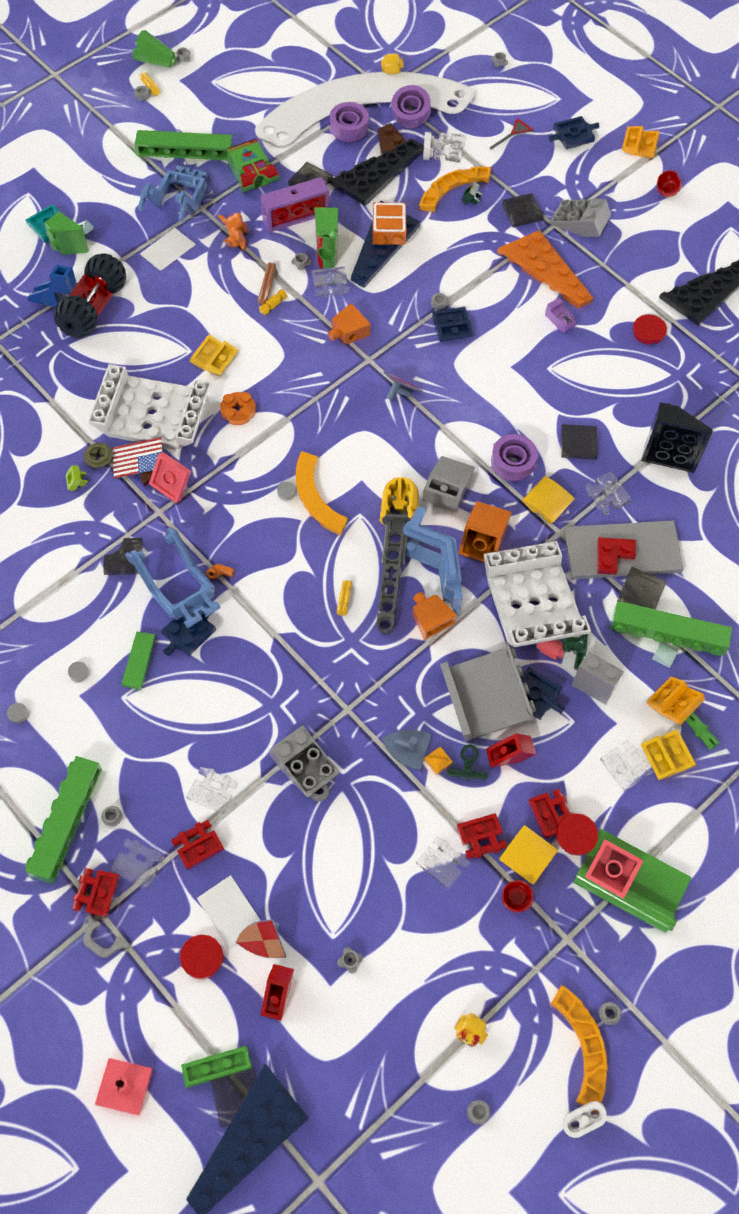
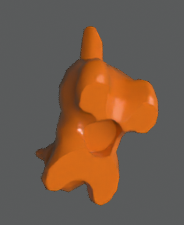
(236, 229)

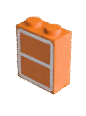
(389, 223)

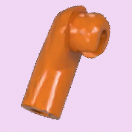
(219, 570)

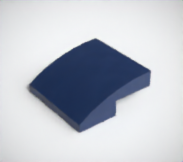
(452, 324)

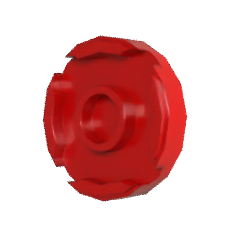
(649, 329)
(577, 834)
(201, 956)

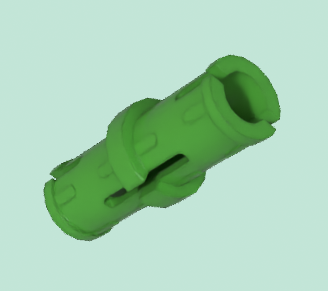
(702, 731)

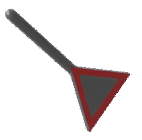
(518, 128)

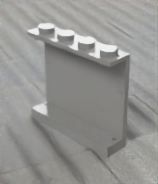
(488, 693)

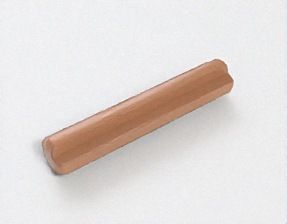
(267, 283)

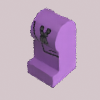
(560, 316)

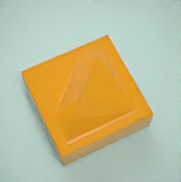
(438, 760)

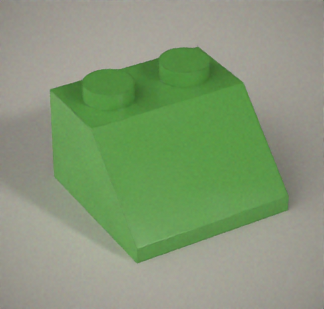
(66, 235)

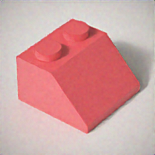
(614, 869)

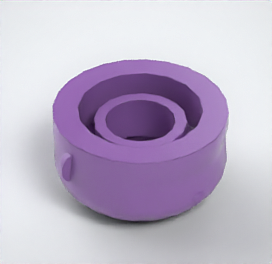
(411, 97)
(349, 122)
(517, 447)

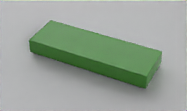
(138, 660)
(216, 1066)

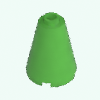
(153, 51)

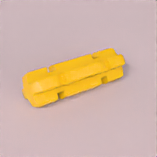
(148, 82)
(272, 302)
(344, 597)

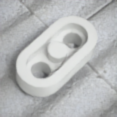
(429, 141)
(586, 1120)

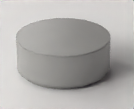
(142, 93)
(439, 301)
(286, 490)
(78, 671)
(17, 713)
(478, 1112)

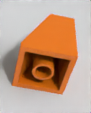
(484, 531)

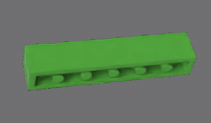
(182, 145)
(671, 628)
(63, 820)

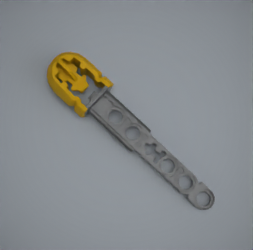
(400, 488)

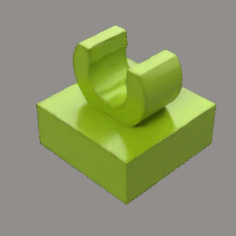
(73, 478)

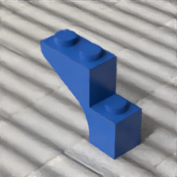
(61, 283)

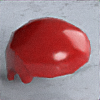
(668, 183)
(517, 896)

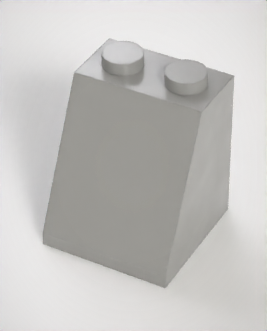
(597, 678)

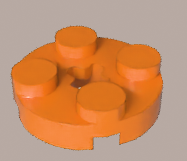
(236, 399)

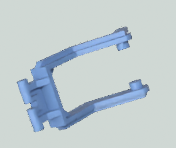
(183, 177)
(446, 563)
(192, 606)

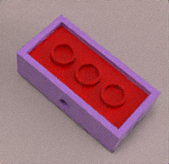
(294, 204)

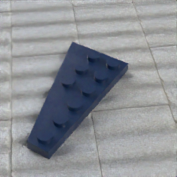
(376, 256)
(256, 1130)

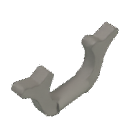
(97, 949)

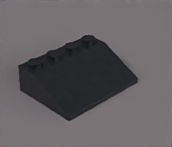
(675, 439)

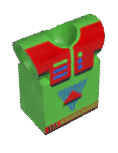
(251, 165)
(326, 236)

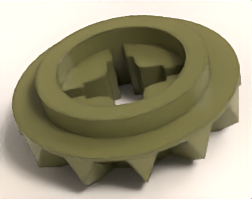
(93, 450)

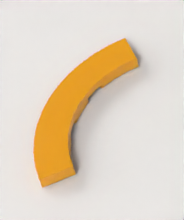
(450, 181)
(310, 497)
(591, 1045)

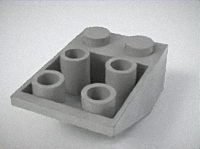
(582, 216)
(448, 483)
(303, 761)

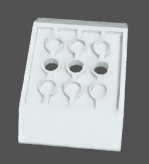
(125, 402)
(529, 576)

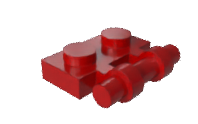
(545, 811)
(481, 829)
(200, 849)
(101, 895)

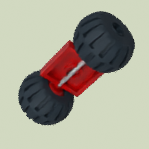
(79, 311)

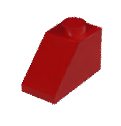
(511, 750)
(277, 991)

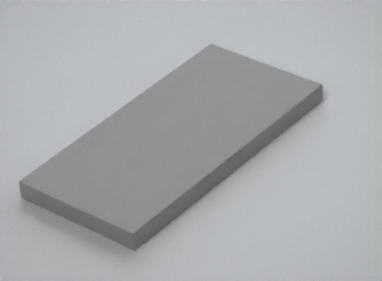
(655, 548)

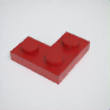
(609, 550)

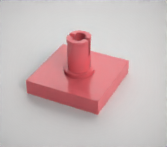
(169, 477)
(124, 1086)

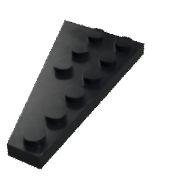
(376, 173)
(704, 294)

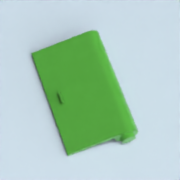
(653, 892)

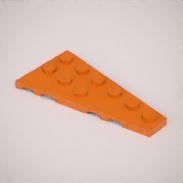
(545, 265)

